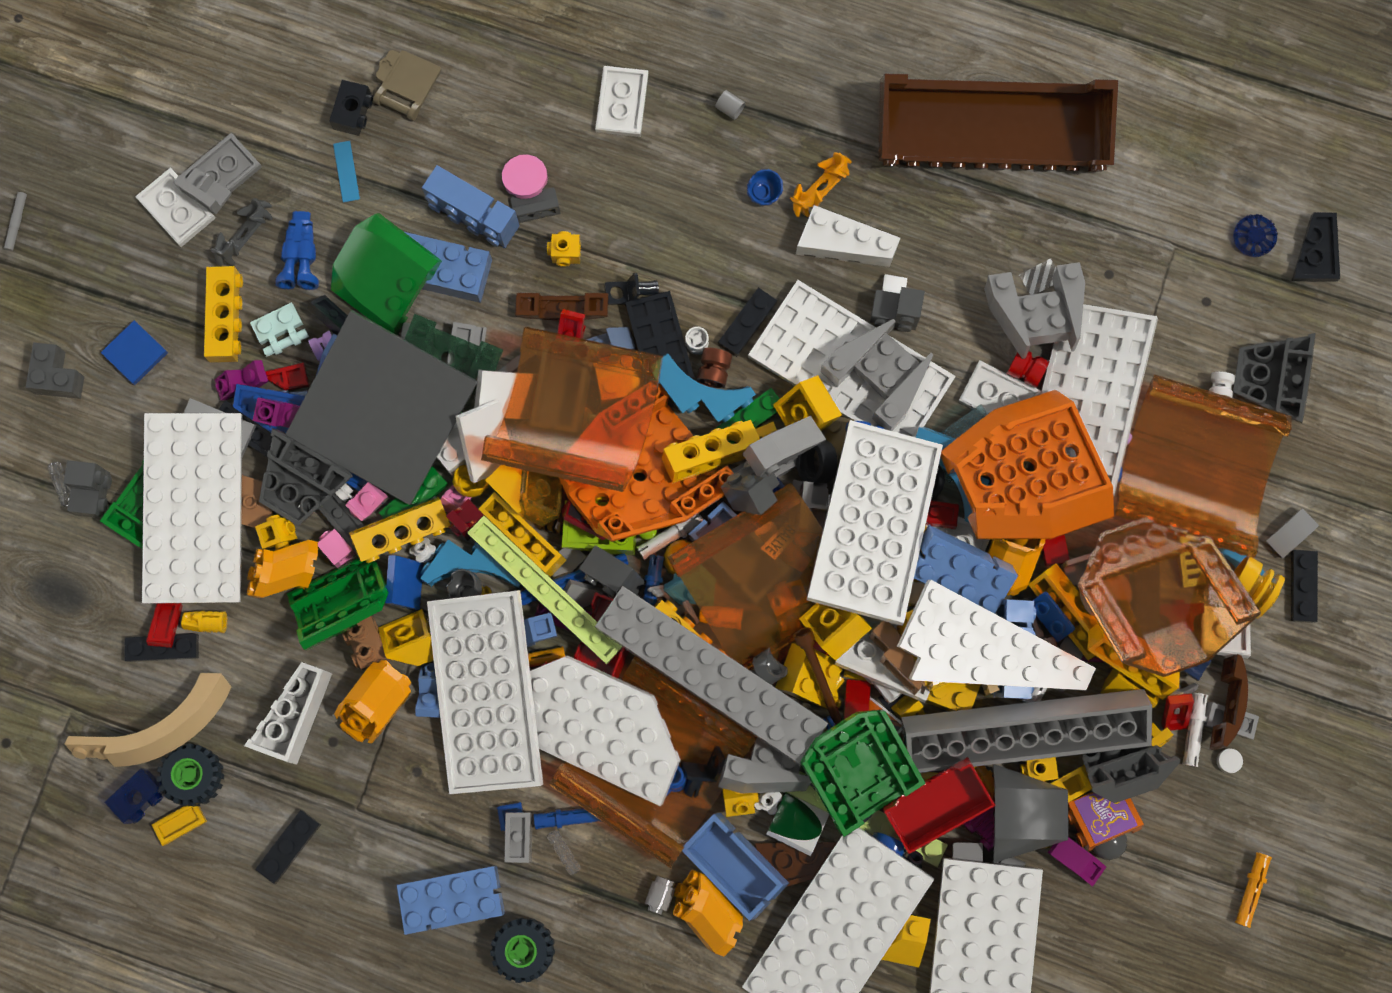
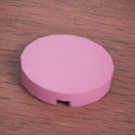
(524, 176)

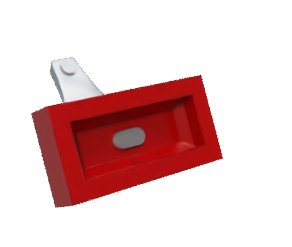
(1179, 708)

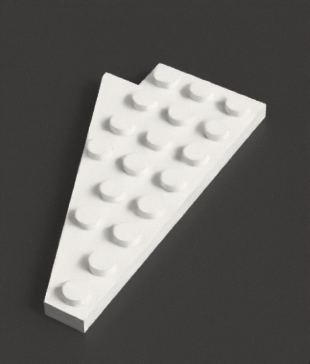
(974, 646)

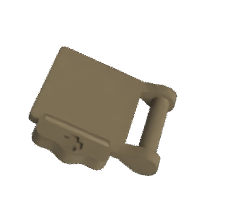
(406, 77)

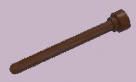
(805, 639)

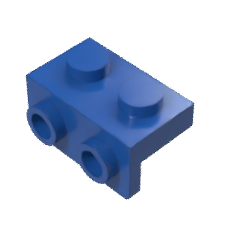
(1052, 617)

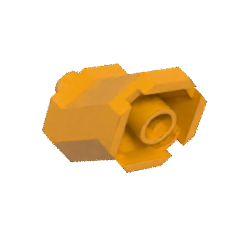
(1021, 554)
(282, 569)
(373, 701)
(707, 912)

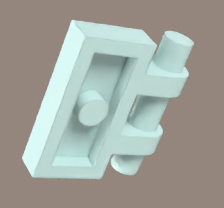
(276, 324)

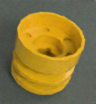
(1262, 589)

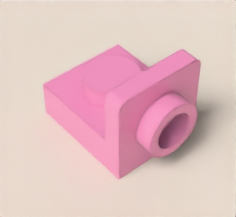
(366, 501)

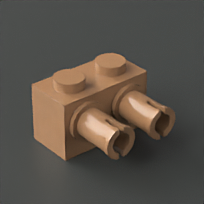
(365, 643)

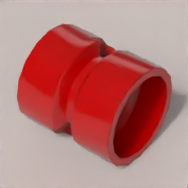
(1029, 368)

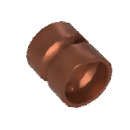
(714, 367)

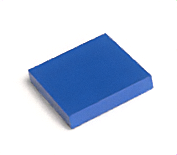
(134, 352)
(404, 582)

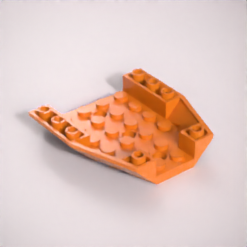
(656, 500)
(1038, 504)

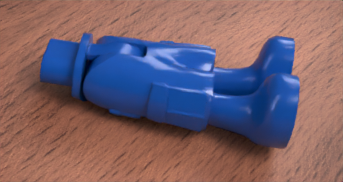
(299, 248)

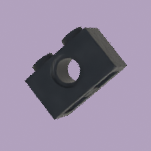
(350, 95)

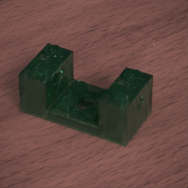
(467, 356)

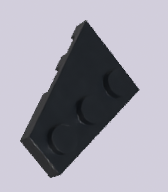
(1319, 250)

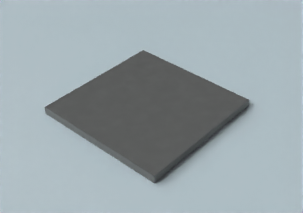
(381, 407)

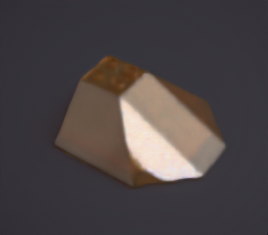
(1164, 596)

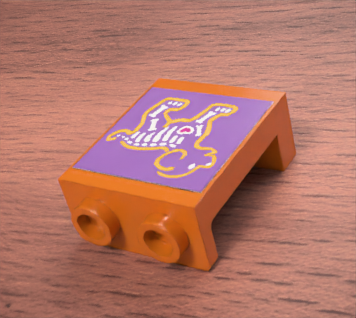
(1102, 820)

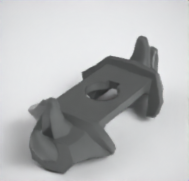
(254, 214)

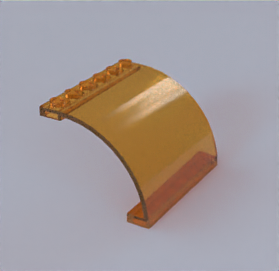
(577, 410)
(1200, 463)
(754, 577)
(694, 733)

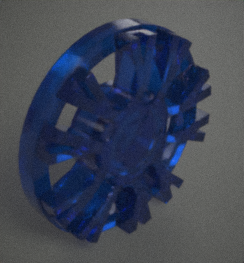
(1255, 235)

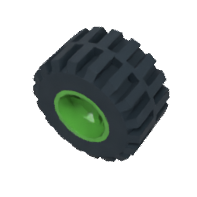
(190, 775)
(522, 950)

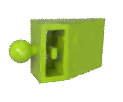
(578, 539)

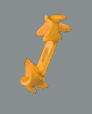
(835, 170)

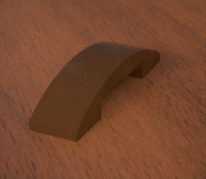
(550, 307)
(1235, 675)

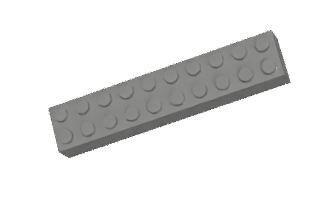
(710, 675)
(1029, 730)

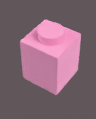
(335, 548)

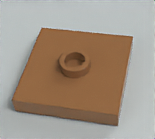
(253, 511)

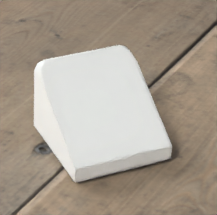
(893, 283)

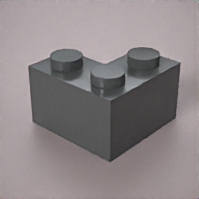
(902, 307)
(49, 377)
(88, 488)
(750, 492)
(610, 573)

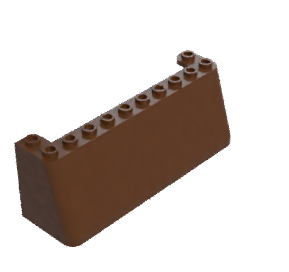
(997, 123)

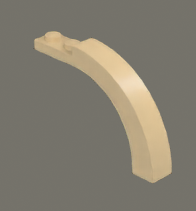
(164, 736)

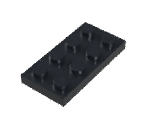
(658, 329)

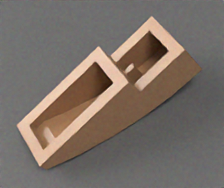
(895, 659)

